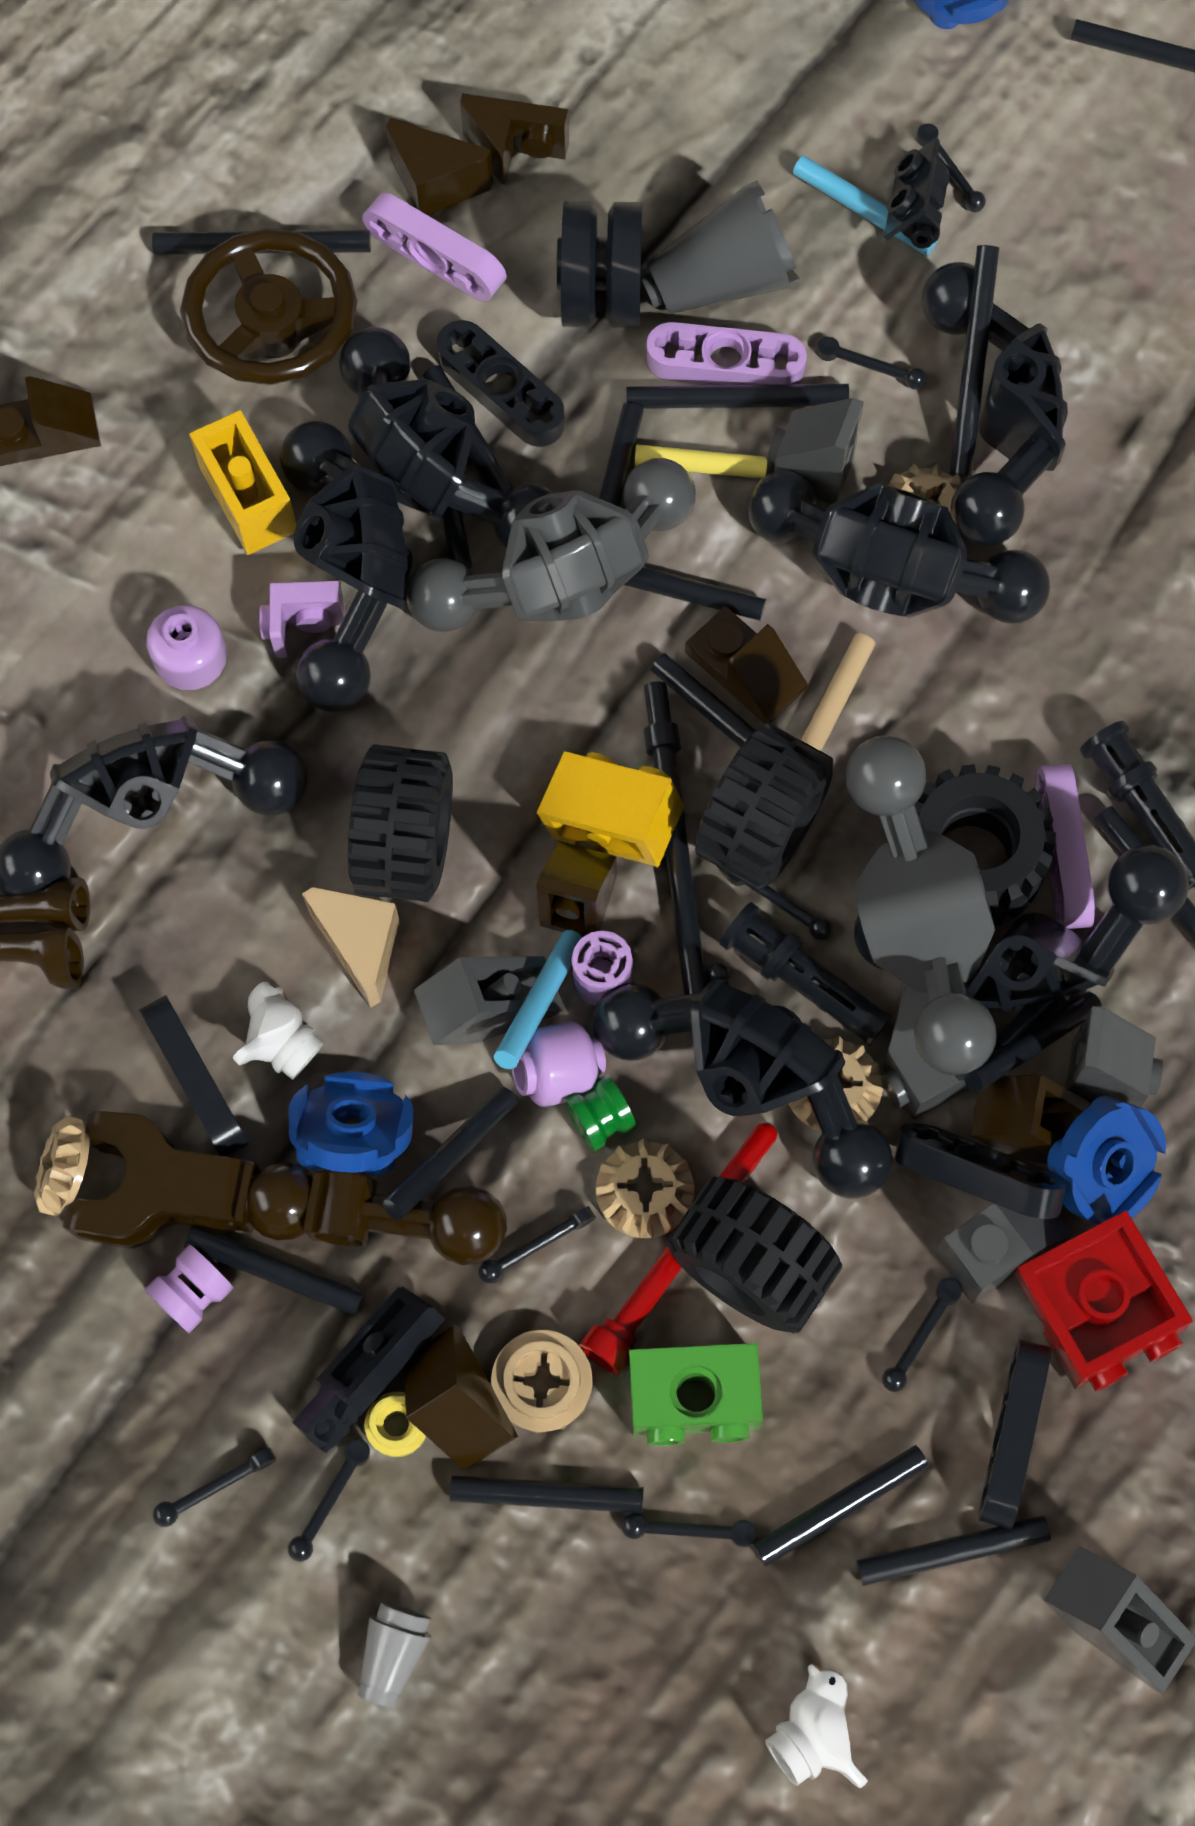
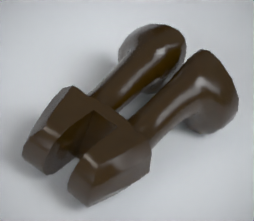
(53, 950)

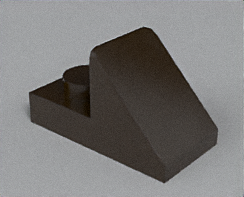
(514, 127)
(47, 423)
(748, 664)

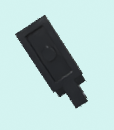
(367, 1366)

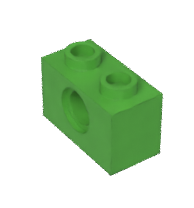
(726, 1370)

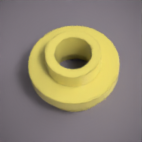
(375, 1424)

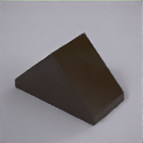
(437, 167)
(454, 1400)

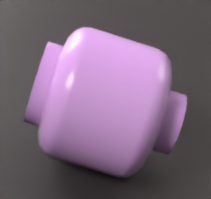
(186, 647)
(559, 1064)

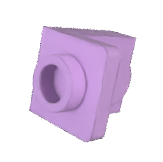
(300, 605)

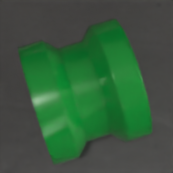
(600, 1113)

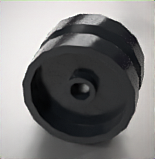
(600, 264)

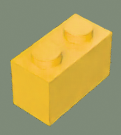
(244, 482)
(612, 806)

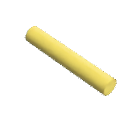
(707, 461)

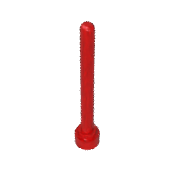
(611, 1342)

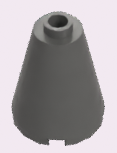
(723, 257)

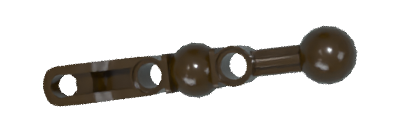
(277, 1201)

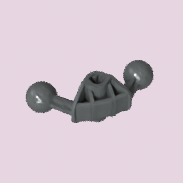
(561, 553)
(923, 907)

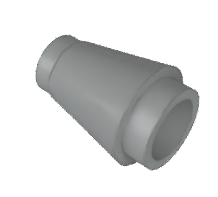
(392, 1652)

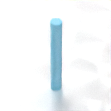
(849, 196)
(537, 1001)

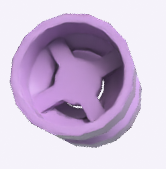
(603, 975)
(179, 1299)

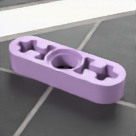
(434, 247)
(711, 338)
(1070, 866)

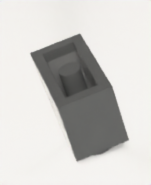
(819, 445)
(478, 997)
(1113, 1060)
(907, 1076)
(994, 1244)
(1121, 1618)

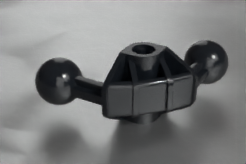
(1020, 413)
(420, 434)
(354, 535)
(895, 550)
(135, 783)
(1144, 888)
(750, 1063)

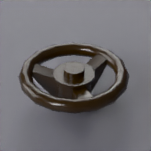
(270, 309)

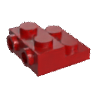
(1104, 1302)

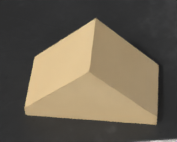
(360, 935)

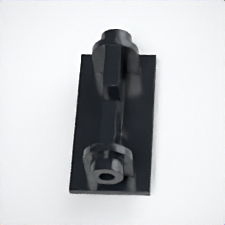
(918, 196)

